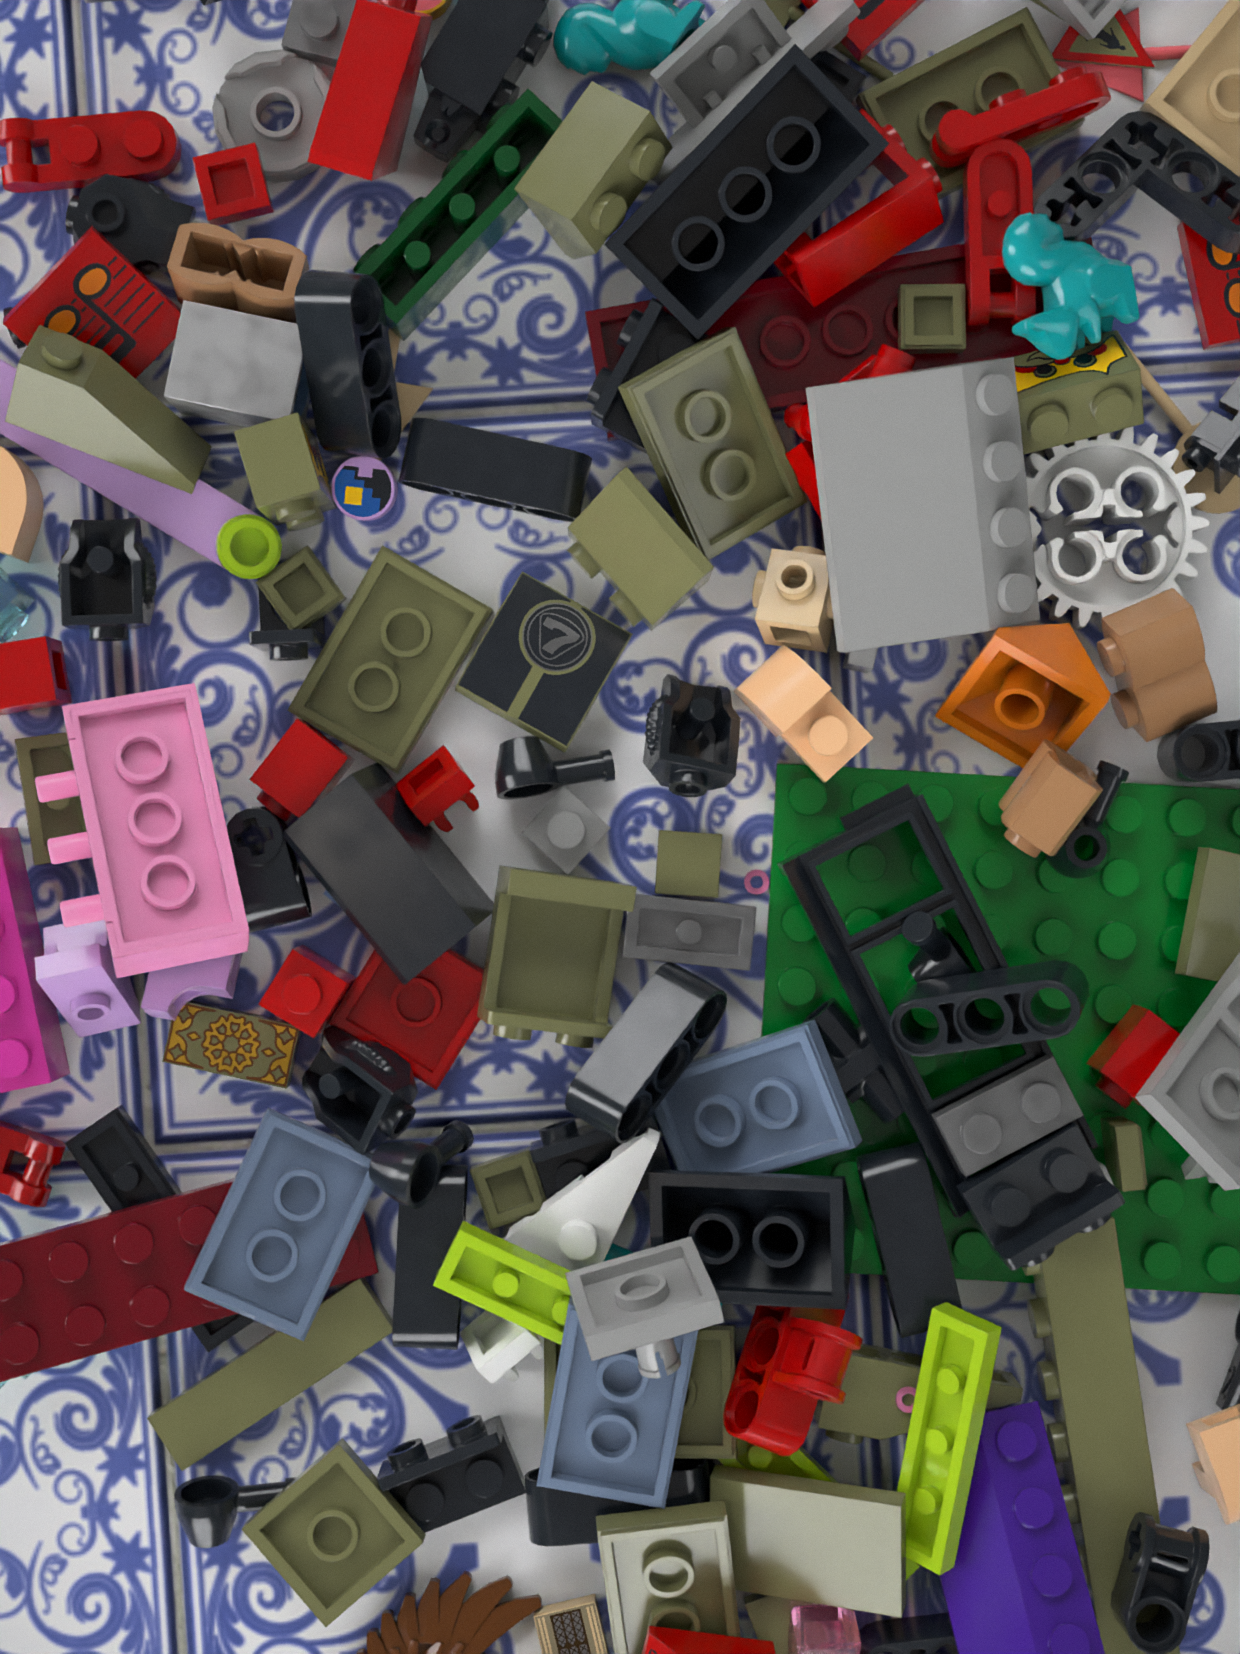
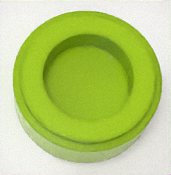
(248, 546)

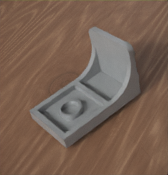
(1198, 1083)

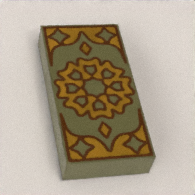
(233, 1044)

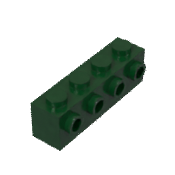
(461, 217)

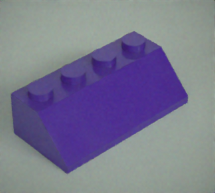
(1017, 1558)

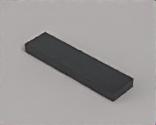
(131, 1174)

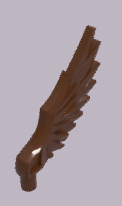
(448, 1625)

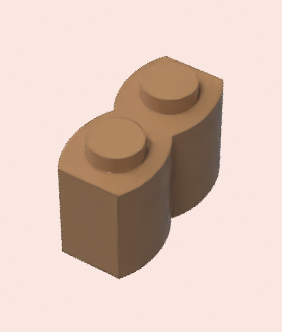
(236, 274)
(1157, 665)
(1047, 800)

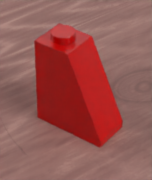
(372, 89)

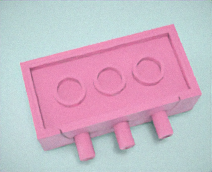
(150, 831)

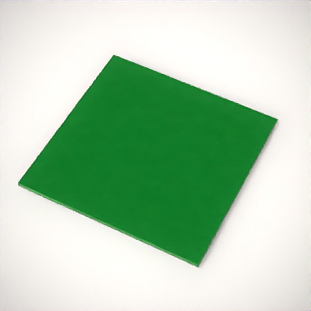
(1113, 926)

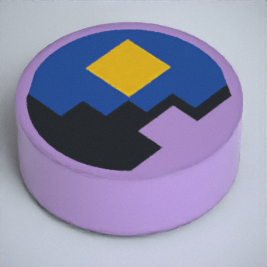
(364, 488)

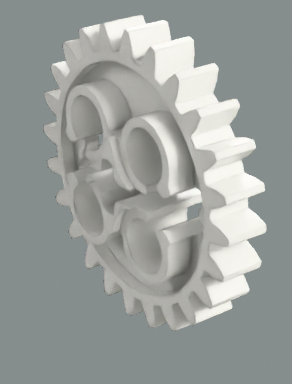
(1099, 471)

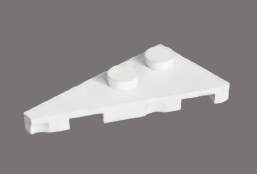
(584, 1216)

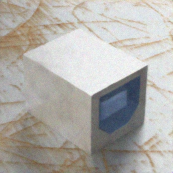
(236, 367)

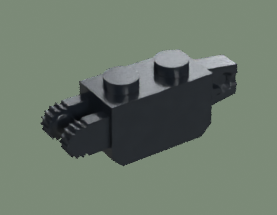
(476, 68)

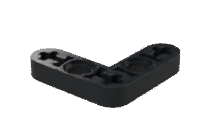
(1135, 170)

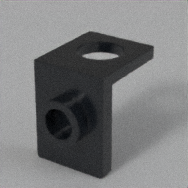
(282, 642)

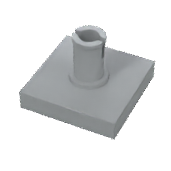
(645, 1303)

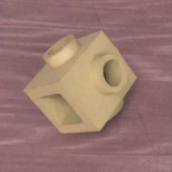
(794, 599)

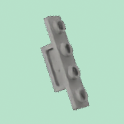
(730, 56)

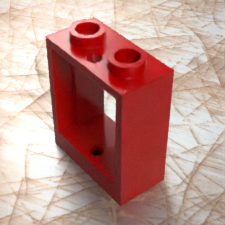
(873, 232)

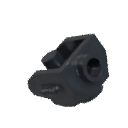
(132, 217)
(107, 579)
(692, 738)
(360, 1090)

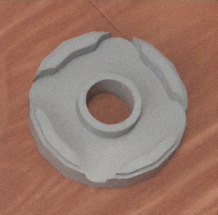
(254, 85)

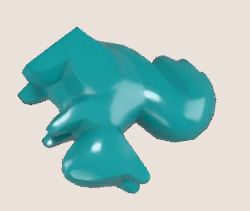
(632, 35)
(1077, 285)

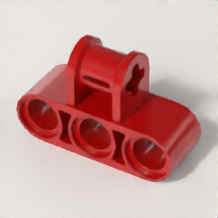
(783, 1371)

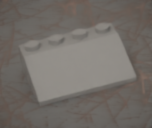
(924, 504)

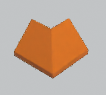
(1025, 690)

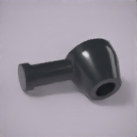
(528, 770)
(1065, 860)
(938, 951)
(412, 1168)
(211, 1503)

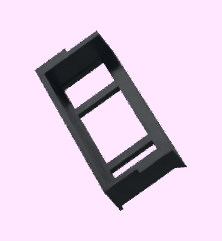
(844, 956)

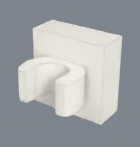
(498, 1346)

